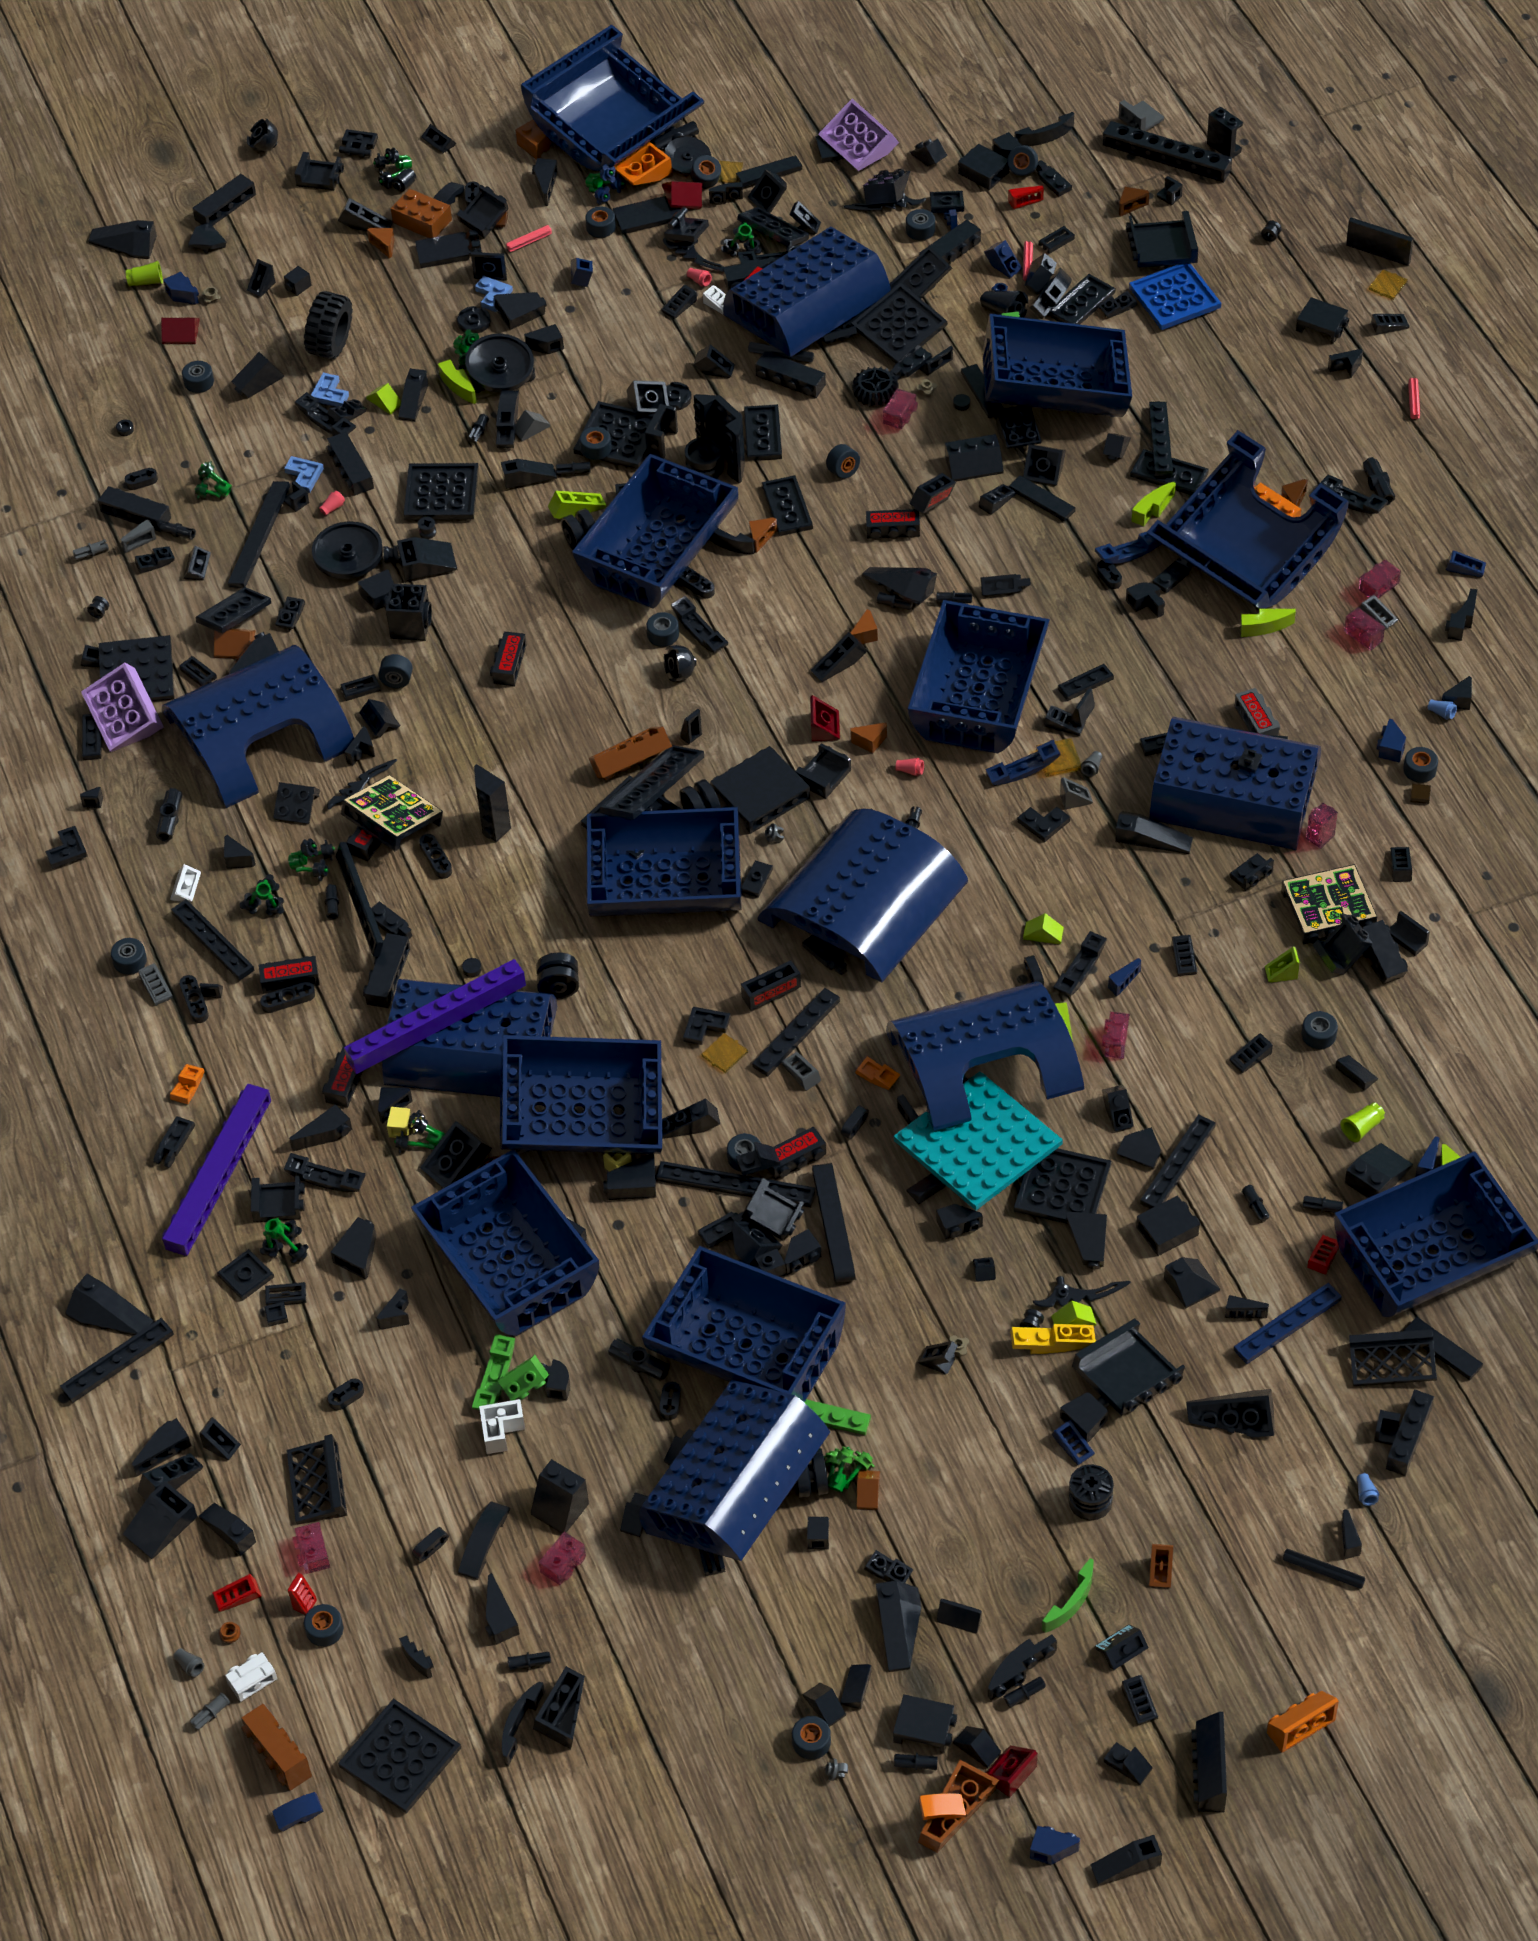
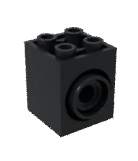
(408, 612)

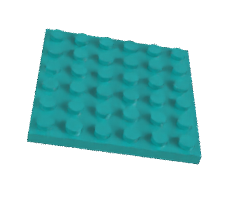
(984, 1153)

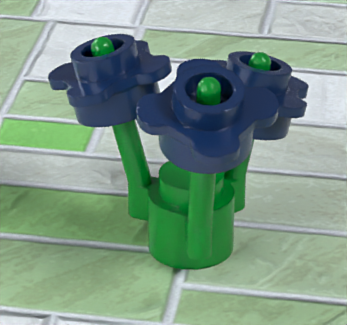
(607, 176)

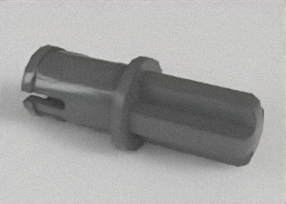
(90, 549)
(209, 1711)

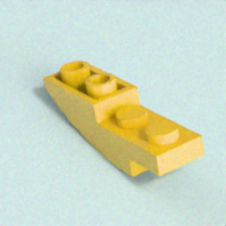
(1053, 1340)

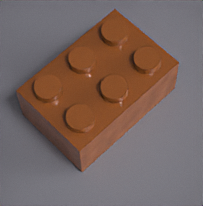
(421, 214)

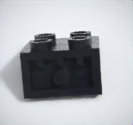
(294, 802)

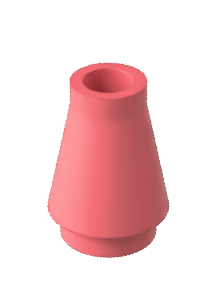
(701, 277)
(332, 502)
(911, 766)

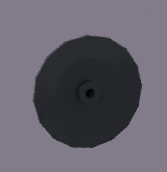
(684, 152)

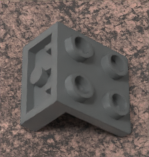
(1140, 115)

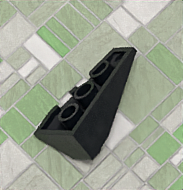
(101, 1306)
(1238, 1412)

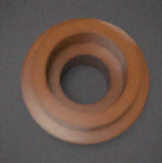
(227, 1627)

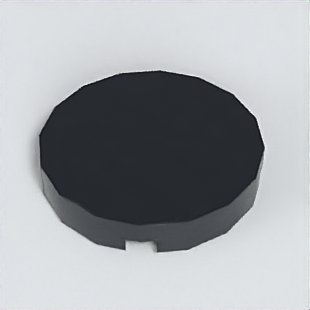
(473, 319)
(678, 395)

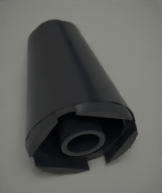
(1005, 302)

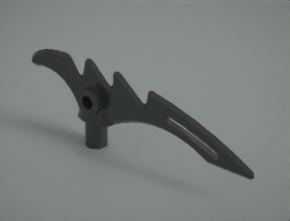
(902, 203)
(689, 249)
(358, 785)
(1064, 1293)

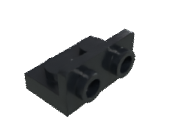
(1252, 871)

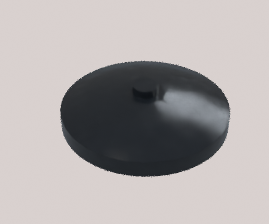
(499, 362)
(347, 550)

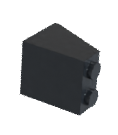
(559, 1497)

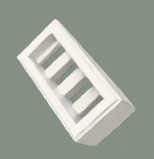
(710, 297)

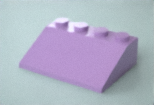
(858, 136)
(122, 708)

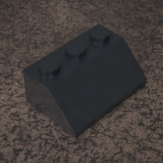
(974, 458)

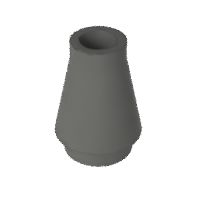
(1091, 764)
(189, 1662)

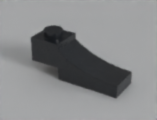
(1462, 618)

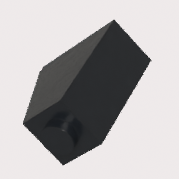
(519, 307)
(256, 376)
(632, 1180)
(1089, 1236)
(356, 1248)

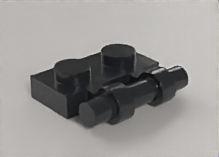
(358, 139)

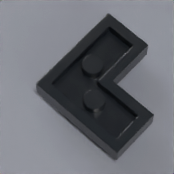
(1042, 826)
(70, 850)
(703, 1020)

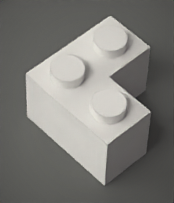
(497, 1421)

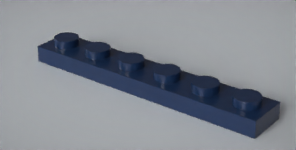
(1287, 1323)

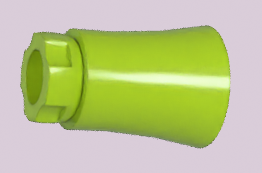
(145, 274)
(1361, 1122)

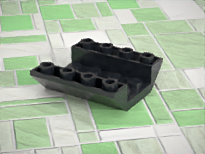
(721, 421)

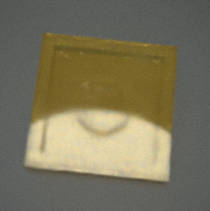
(1066, 762)

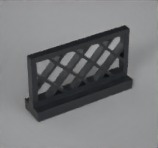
(1388, 1341)
(334, 1480)

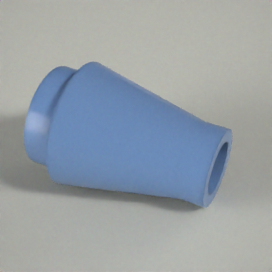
(1443, 708)
(1366, 1490)

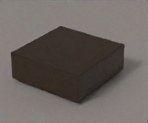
(1420, 793)

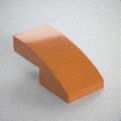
(876, 1074)
(187, 1084)
(942, 1805)

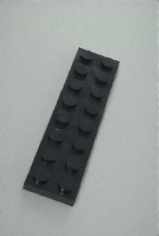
(651, 782)

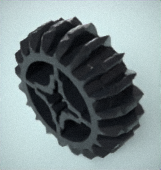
(865, 383)

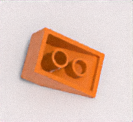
(645, 165)

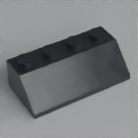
(492, 804)
(1210, 1763)

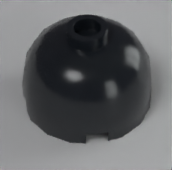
(263, 136)
(679, 662)

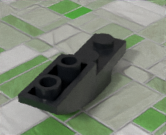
(1051, 293)
(507, 419)
(1013, 1668)

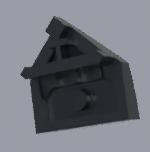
(206, 238)
(1141, 1148)

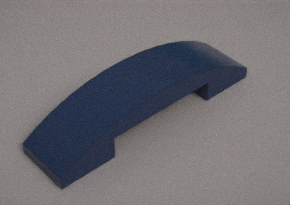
(1127, 551)
(1025, 766)

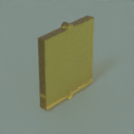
(729, 171)
(1388, 284)
(724, 1053)

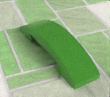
(498, 1366)
(1058, 1616)

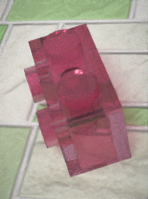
(899, 409)
(1379, 579)
(1364, 628)
(1321, 825)
(1117, 1033)
(312, 1548)
(562, 1558)

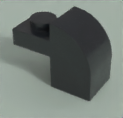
(1145, 595)
(557, 1381)

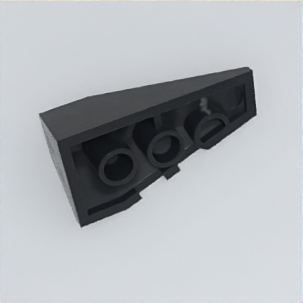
(131, 237)
(910, 583)
(1146, 832)
(899, 1618)

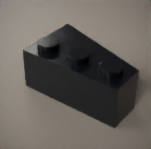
(1384, 953)
(560, 1710)

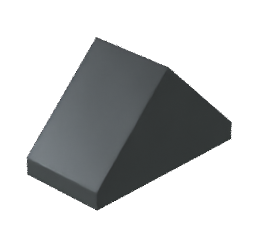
(530, 424)
(1074, 794)

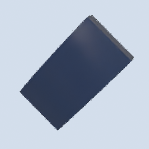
(297, 1810)

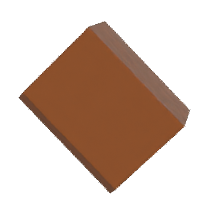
(232, 642)

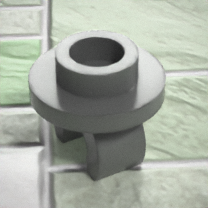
(773, 833)
(835, 1769)

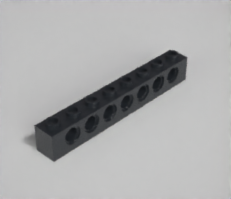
(1167, 151)

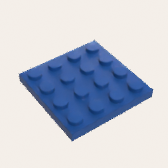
(1174, 295)

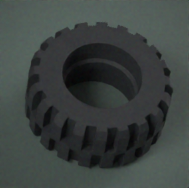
(328, 325)

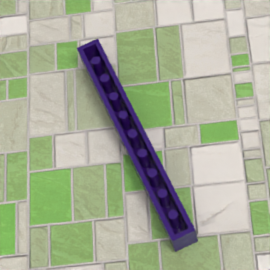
(435, 1016)
(216, 1170)

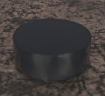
(961, 402)
(124, 427)
(471, 967)

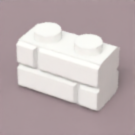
(250, 1676)

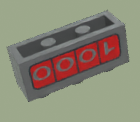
(1255, 713)

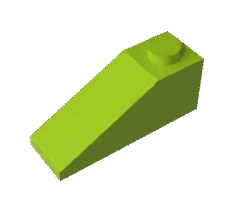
(567, 503)

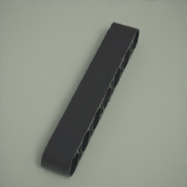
(833, 1223)

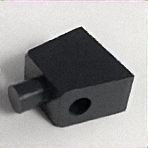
(376, 589)
(1086, 1414)

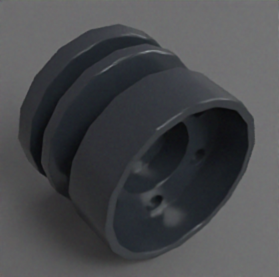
(1091, 1502)

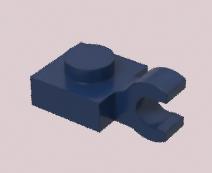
(951, 219)

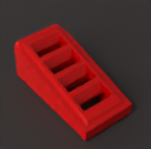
(1019, 196)
(1318, 1265)
(234, 1587)
(301, 1595)

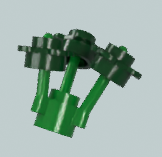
(462, 345)
(206, 472)

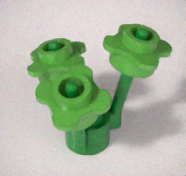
(833, 1459)

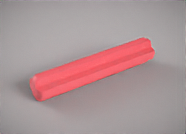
(528, 238)
(1027, 258)
(1414, 398)

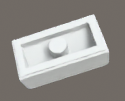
(185, 884)

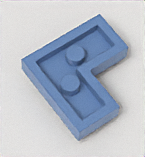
(490, 288)
(326, 391)
(306, 470)

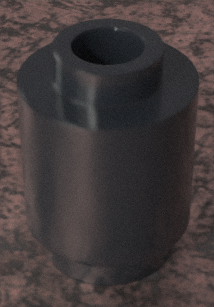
(404, 179)

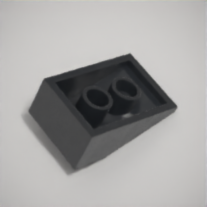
(455, 1155)
(1376, 1171)

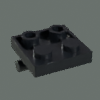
(685, 228)

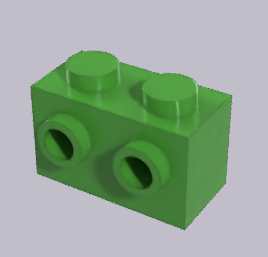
(523, 1378)

